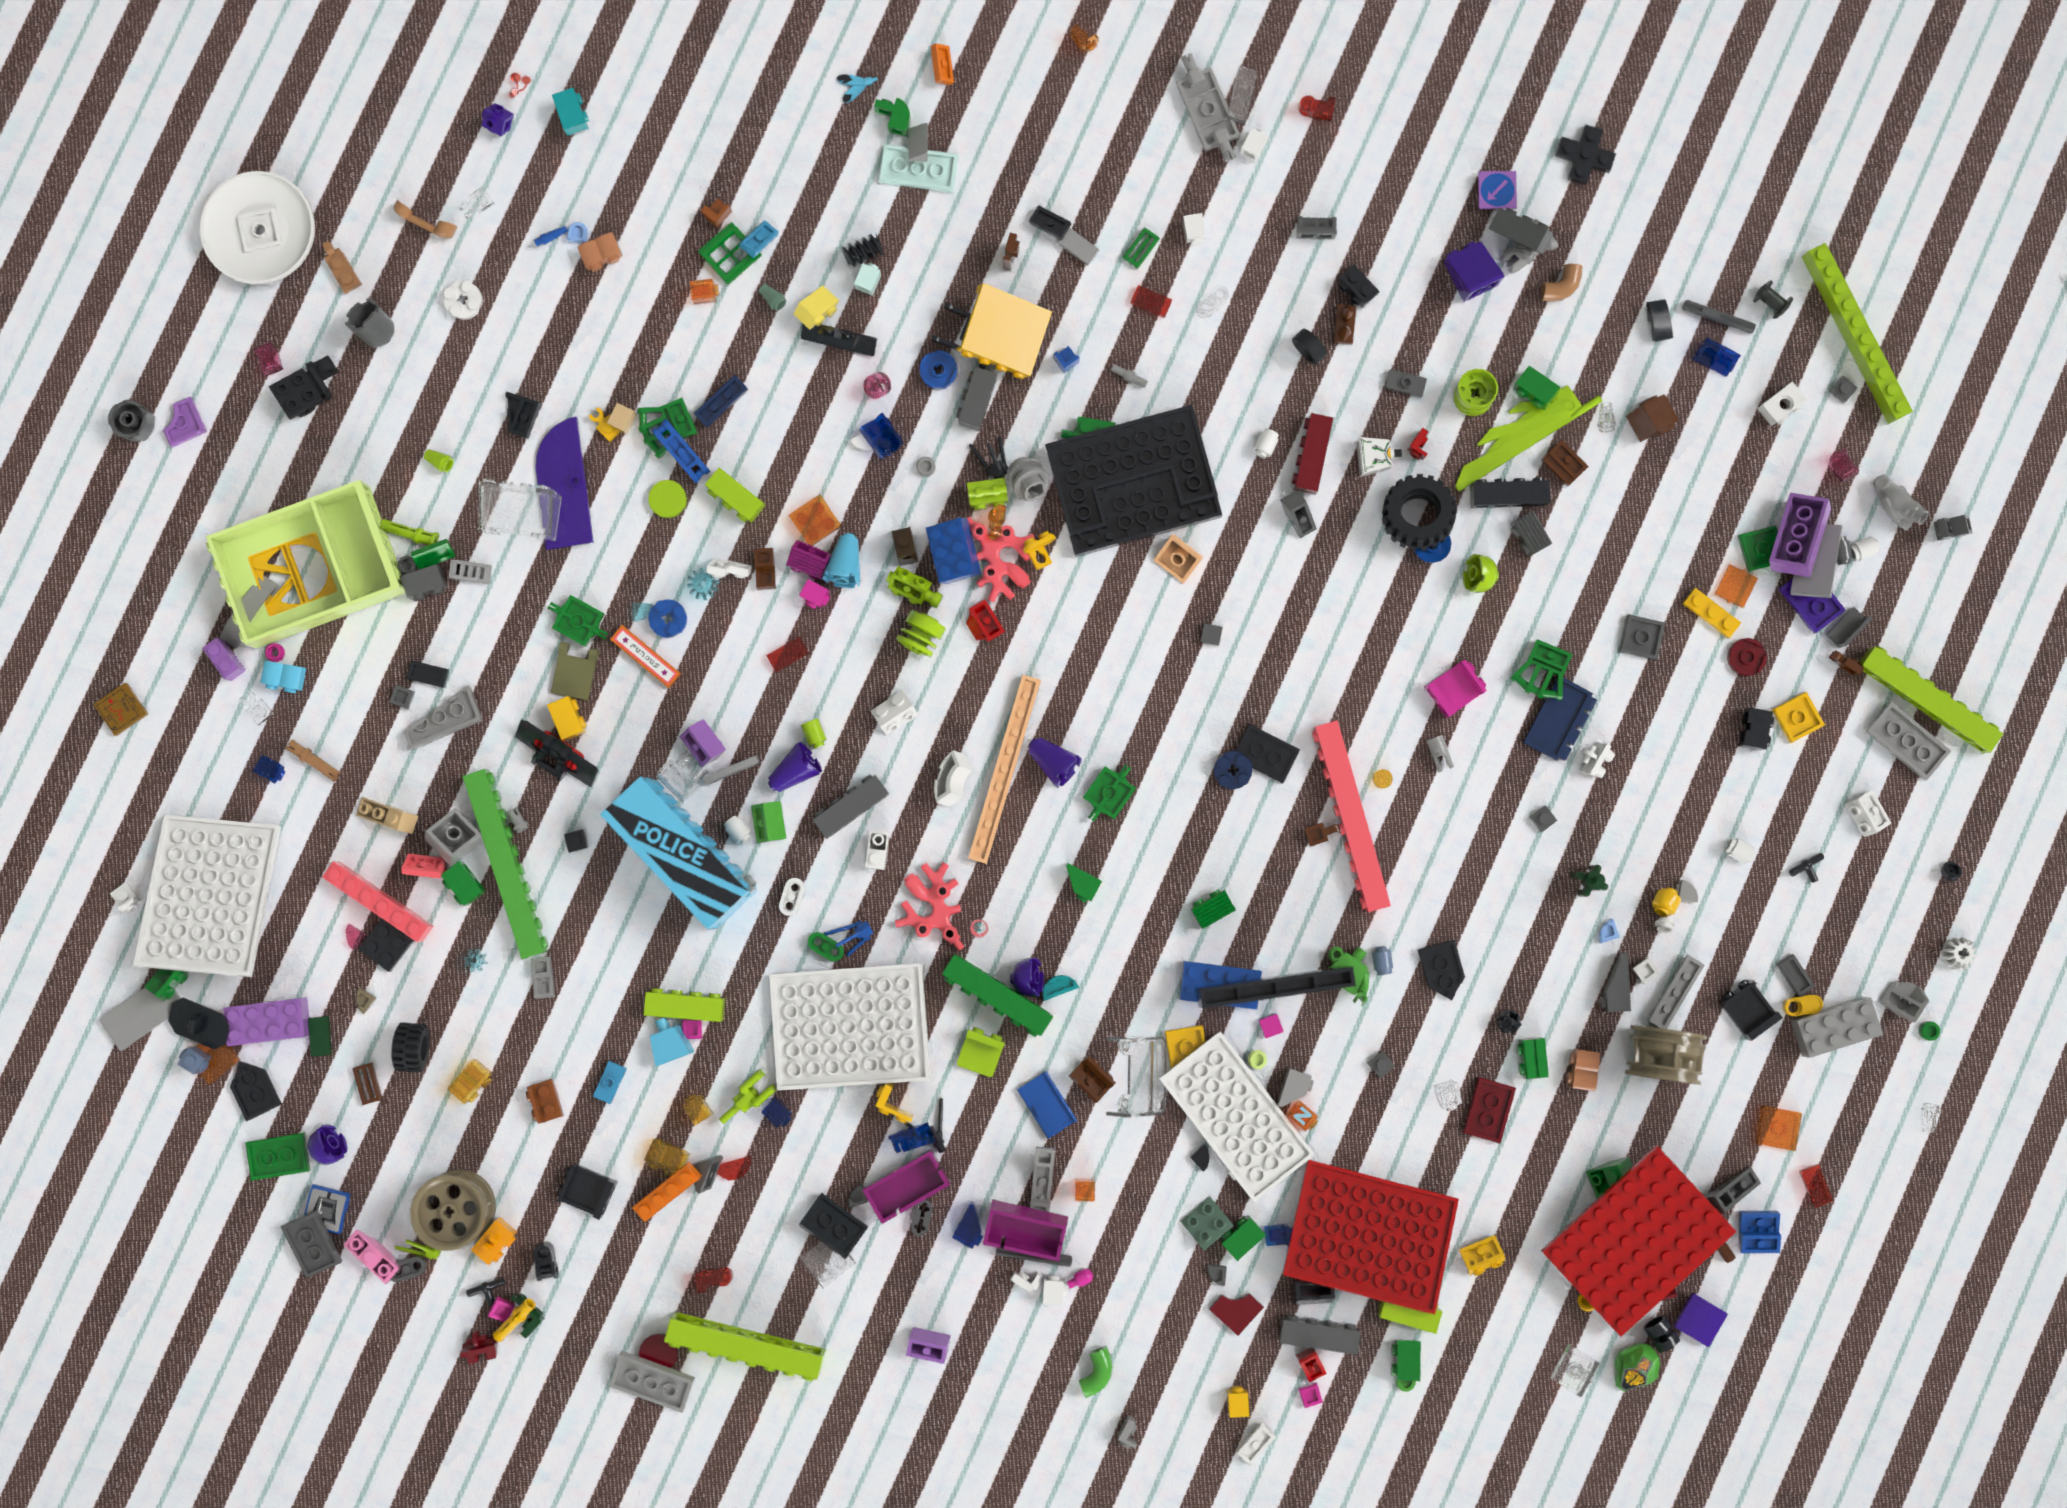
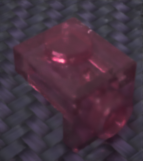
(269, 358)
(1842, 466)

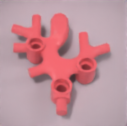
(990, 553)
(941, 912)

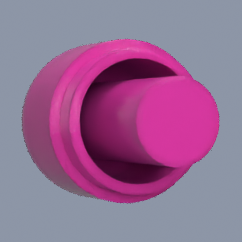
(1081, 1278)

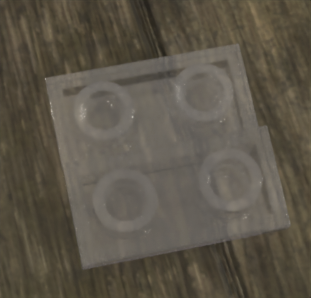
(825, 1263)

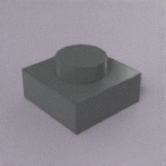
(1843, 389)
(1543, 818)
(1381, 1064)

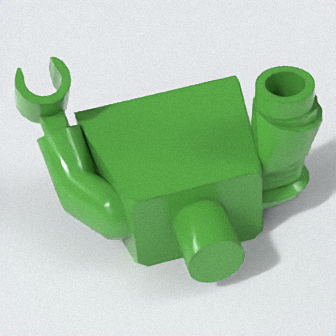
(1361, 974)

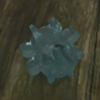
(472, 964)

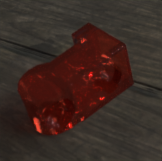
(1316, 108)
(716, 1276)

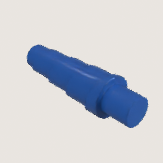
(549, 236)

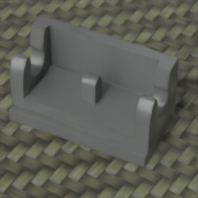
(1316, 228)

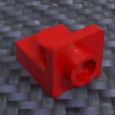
(1419, 440)

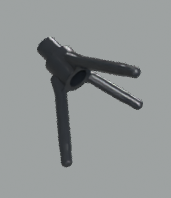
(939, 1142)

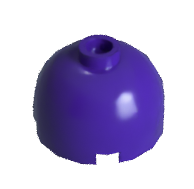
(1027, 977)
(326, 1145)

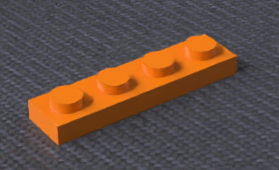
(666, 1191)

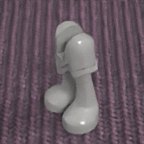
(1525, 257)

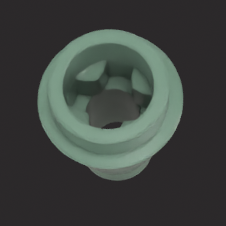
(774, 298)

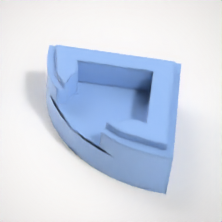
(1608, 931)

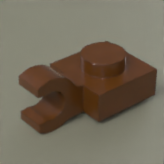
(1318, 834)

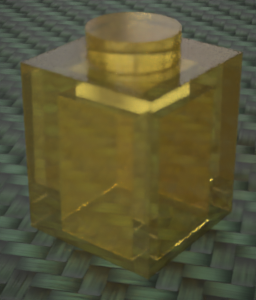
(697, 1108)

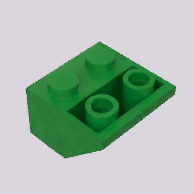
(1607, 1174)

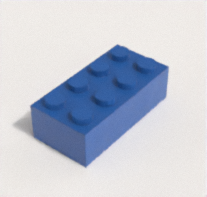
(1203, 974)

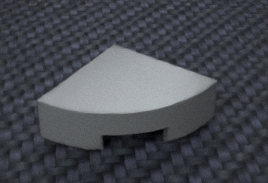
(1687, 891)

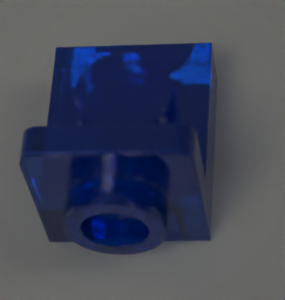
(1277, 1234)

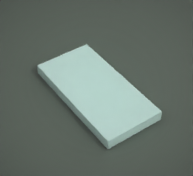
(935, 174)

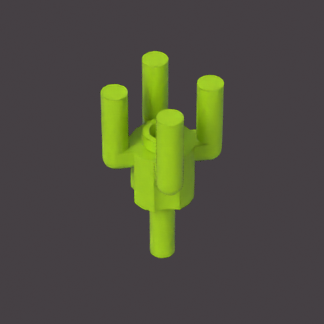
(748, 1096)

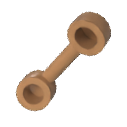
(442, 229)

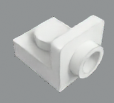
(125, 898)
(1023, 1280)

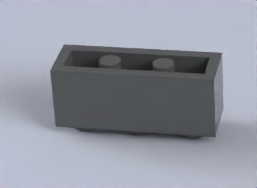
(1521, 230)
(976, 398)

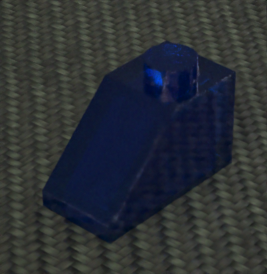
(969, 1228)

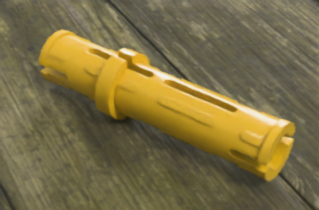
(518, 1315)

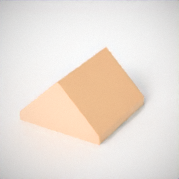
(1178, 558)

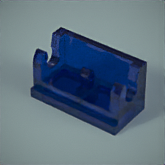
(1716, 357)
(912, 1137)

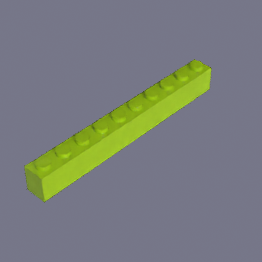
(1856, 333)

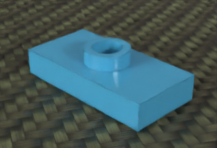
(759, 239)
(610, 1082)

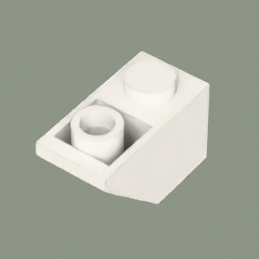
(877, 849)

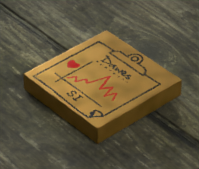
(121, 709)

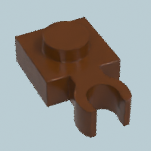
(1850, 665)

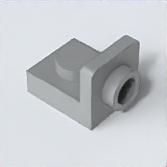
(1128, 1428)

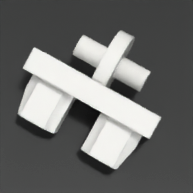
(1594, 759)

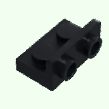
(1357, 286)

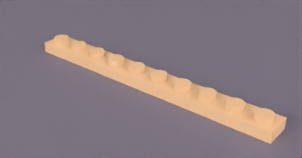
(1004, 769)

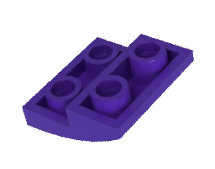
(1700, 1320)

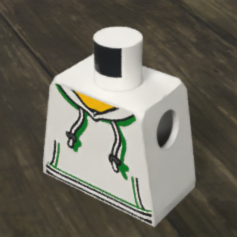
(1375, 455)

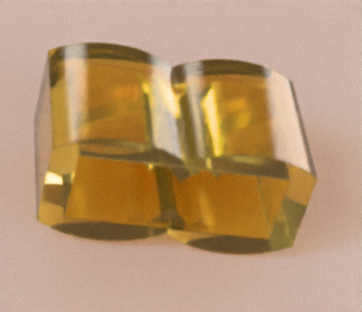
(470, 1082)
(666, 1156)

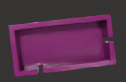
(906, 1186)
(1025, 1230)

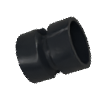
(1662, 1335)

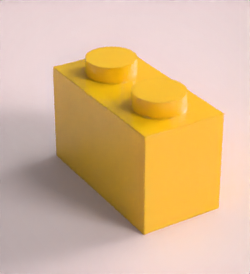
(567, 718)

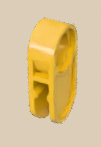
(1806, 1005)

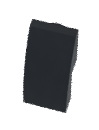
(1660, 320)

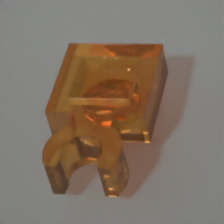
(996, 520)

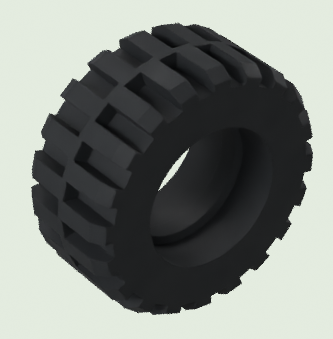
(1424, 489)

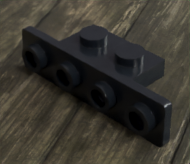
(840, 339)

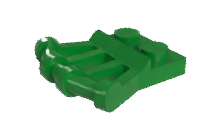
(676, 413)
(1548, 659)

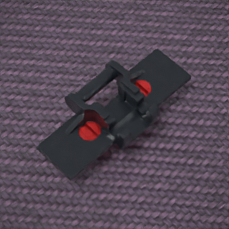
(568, 758)

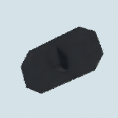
(198, 1023)

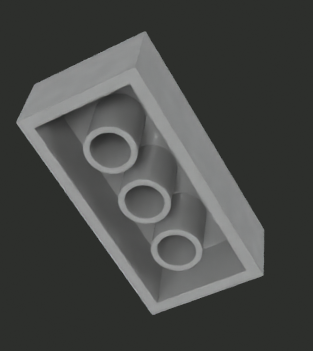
(1836, 1027)

